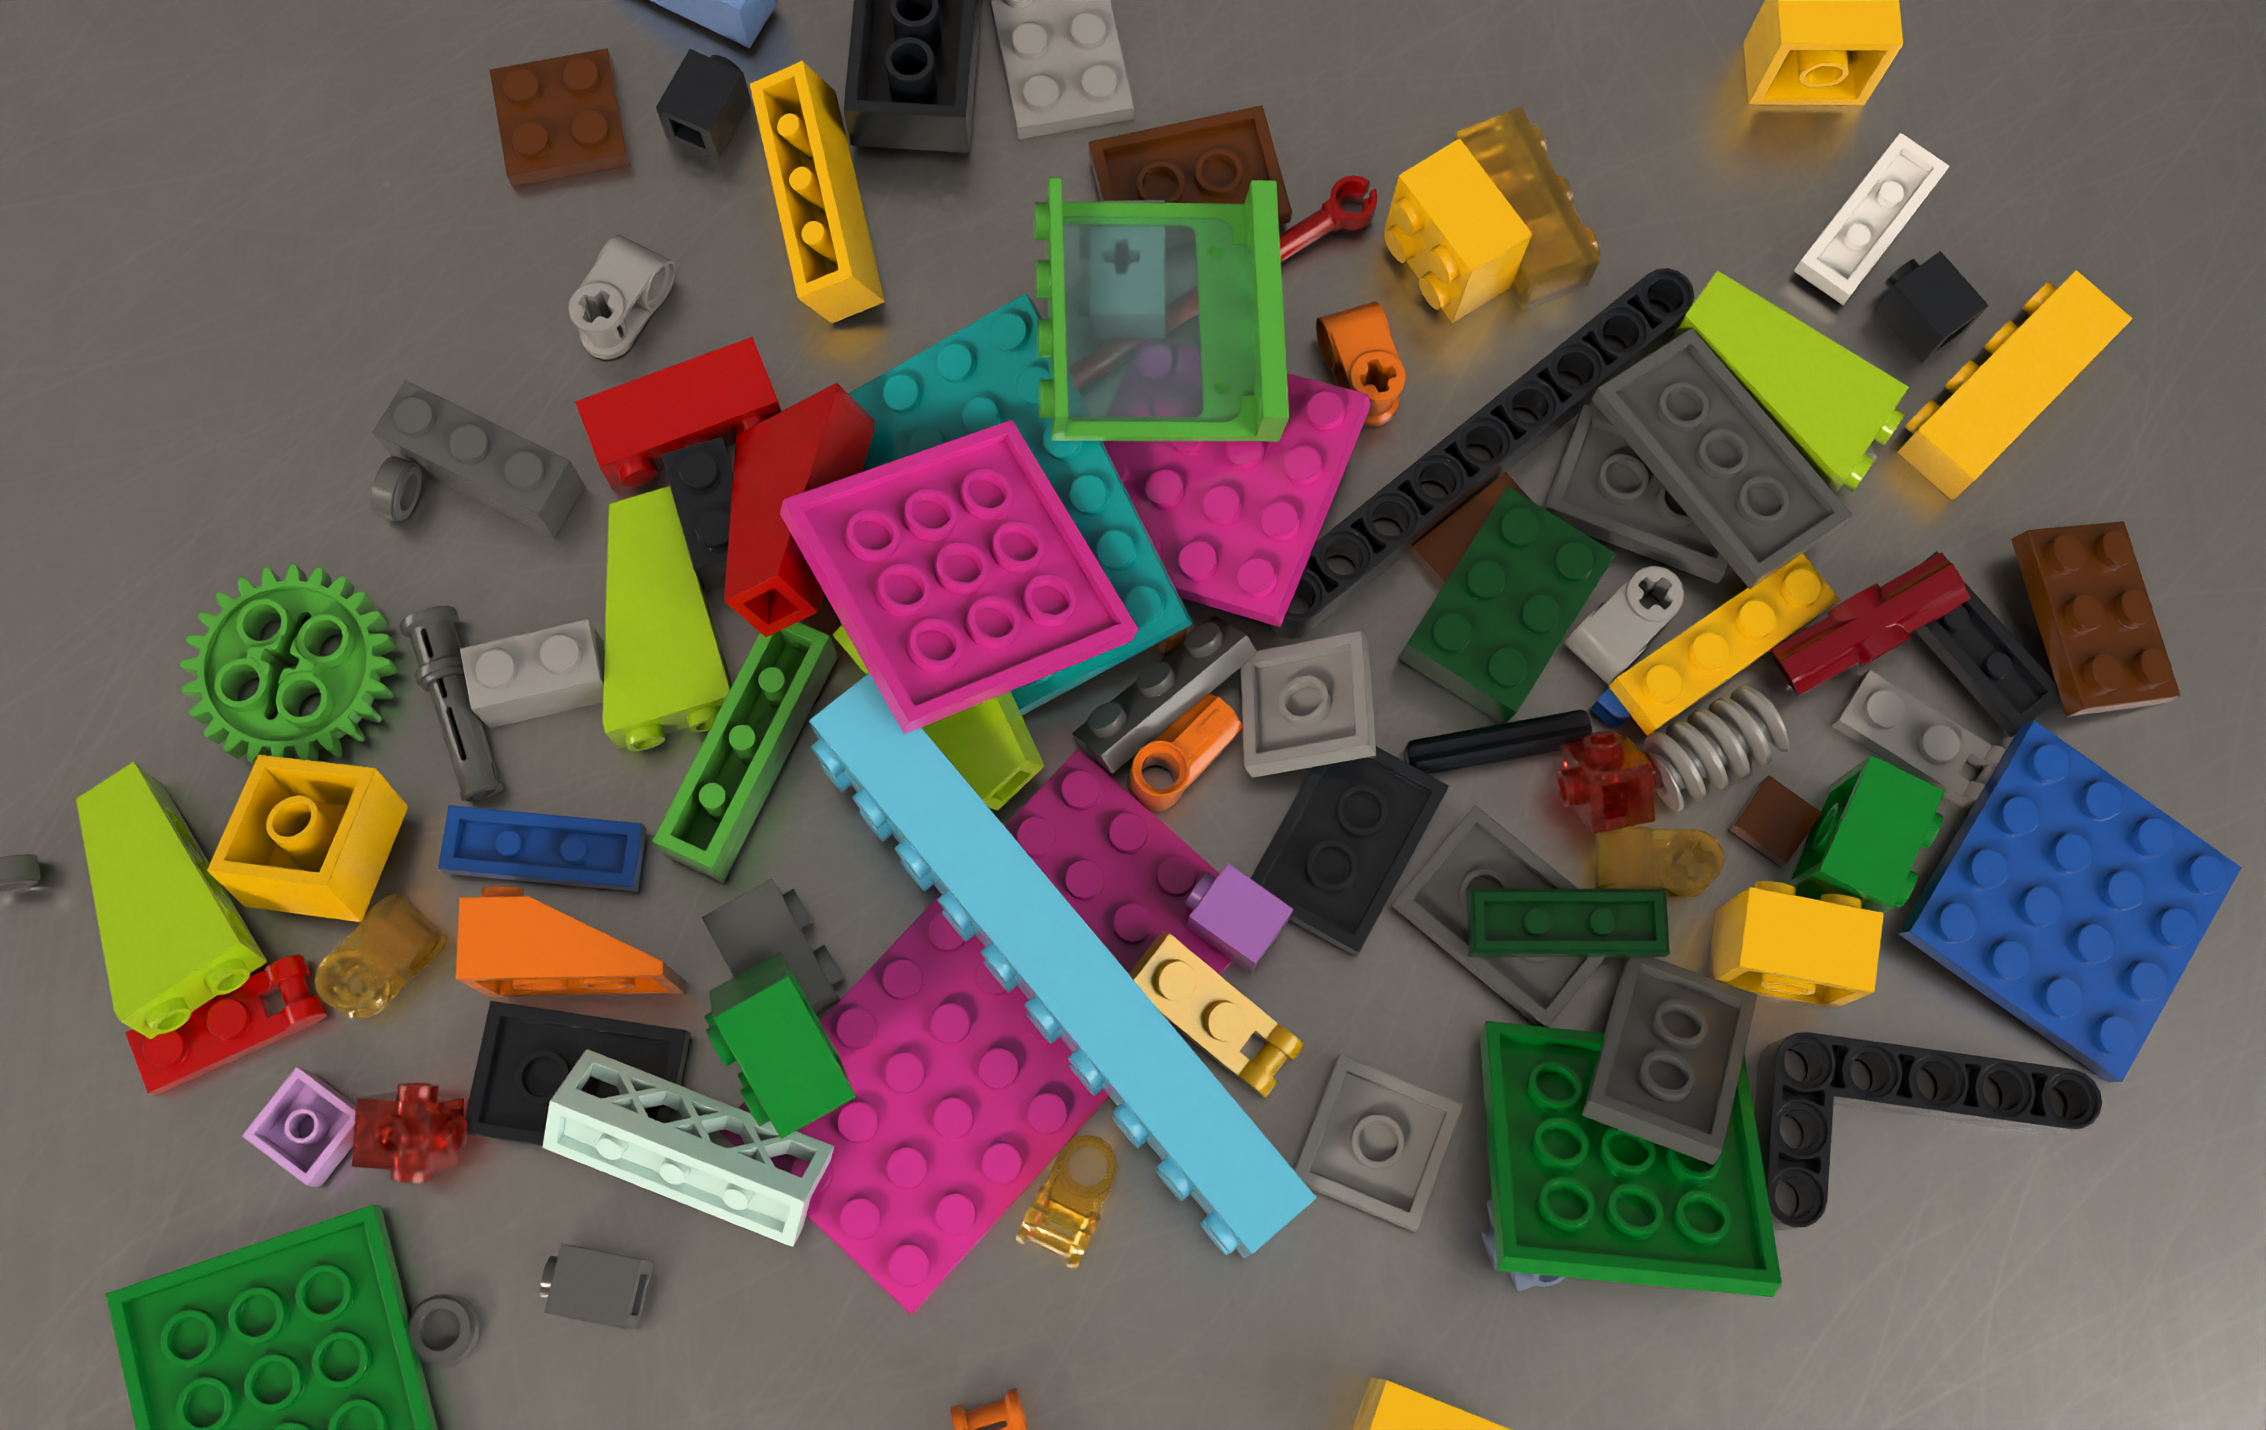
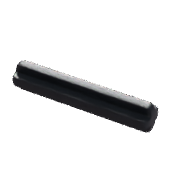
(1497, 742)

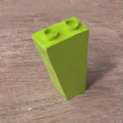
(1804, 381)
(660, 633)
(982, 742)
(159, 912)

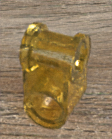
(1648, 858)
(384, 954)
(1069, 1204)

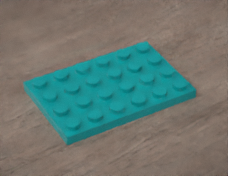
(993, 377)

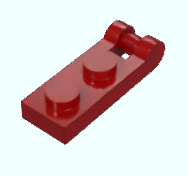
(229, 1027)

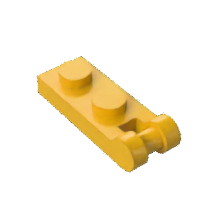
(1213, 1013)

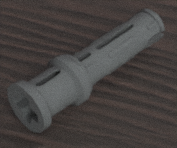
(443, 675)

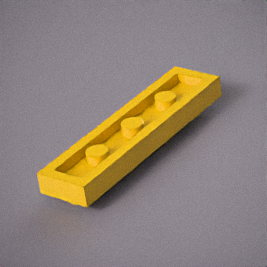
(1723, 644)

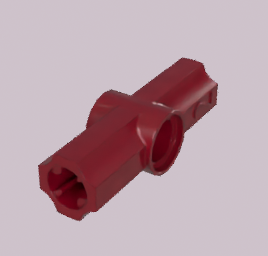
(1870, 624)

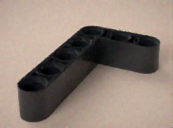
(1894, 1090)

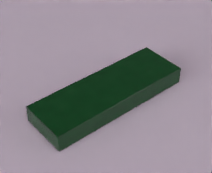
(1567, 923)

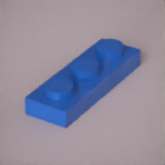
(542, 848)

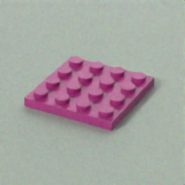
(1245, 513)
(957, 574)

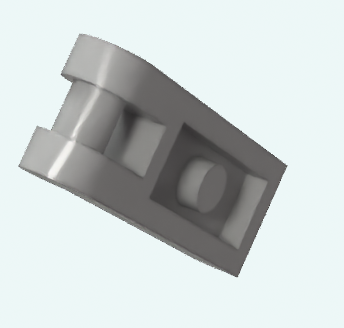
(1917, 738)

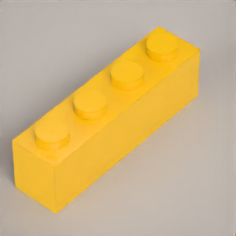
(816, 193)
(2013, 385)

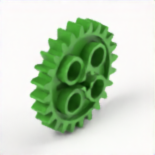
(234, 654)

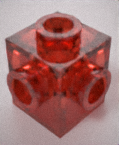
(1607, 782)
(409, 1132)

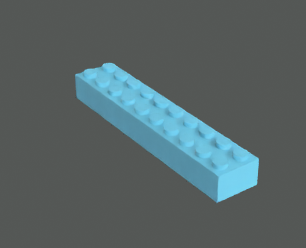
(1062, 969)

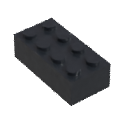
(912, 74)

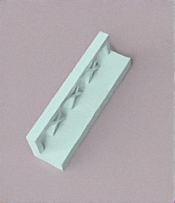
(678, 1155)

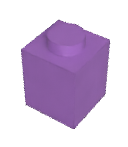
(1236, 915)

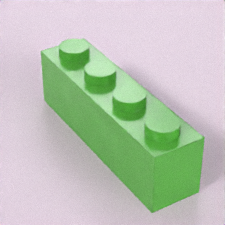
(745, 749)

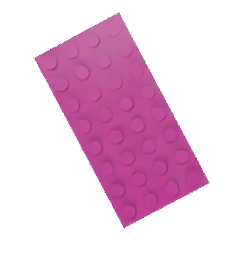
(949, 1071)

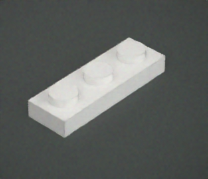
(1871, 218)

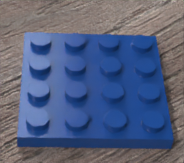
(2070, 901)

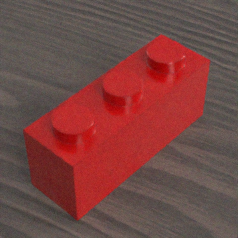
(676, 409)

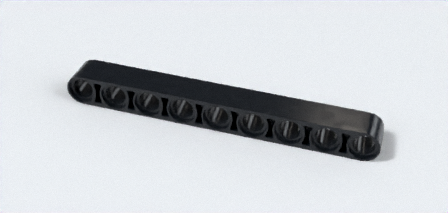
(1500, 431)

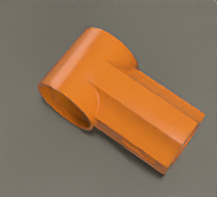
(1184, 750)

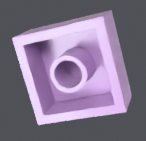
(305, 1127)

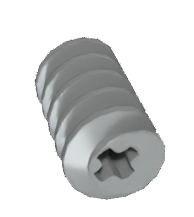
(1712, 741)

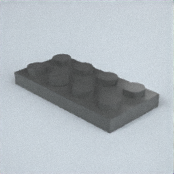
(1721, 457)

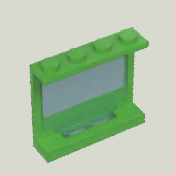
(1162, 319)

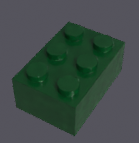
(1507, 606)

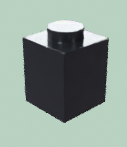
(704, 103)
(1929, 305)

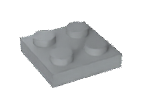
(1307, 705)
(1377, 1142)

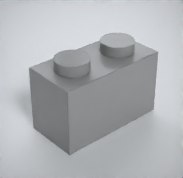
(535, 673)

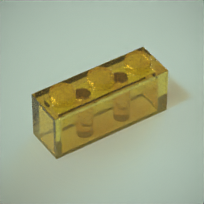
(1561, 250)

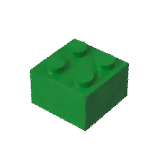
(1869, 836)
(781, 1046)

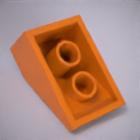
(529, 949)

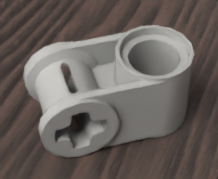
(619, 295)
(1622, 628)

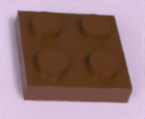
(559, 117)

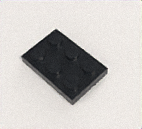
(1348, 844)
(534, 1049)

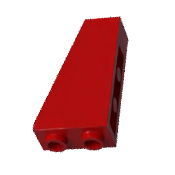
(774, 460)

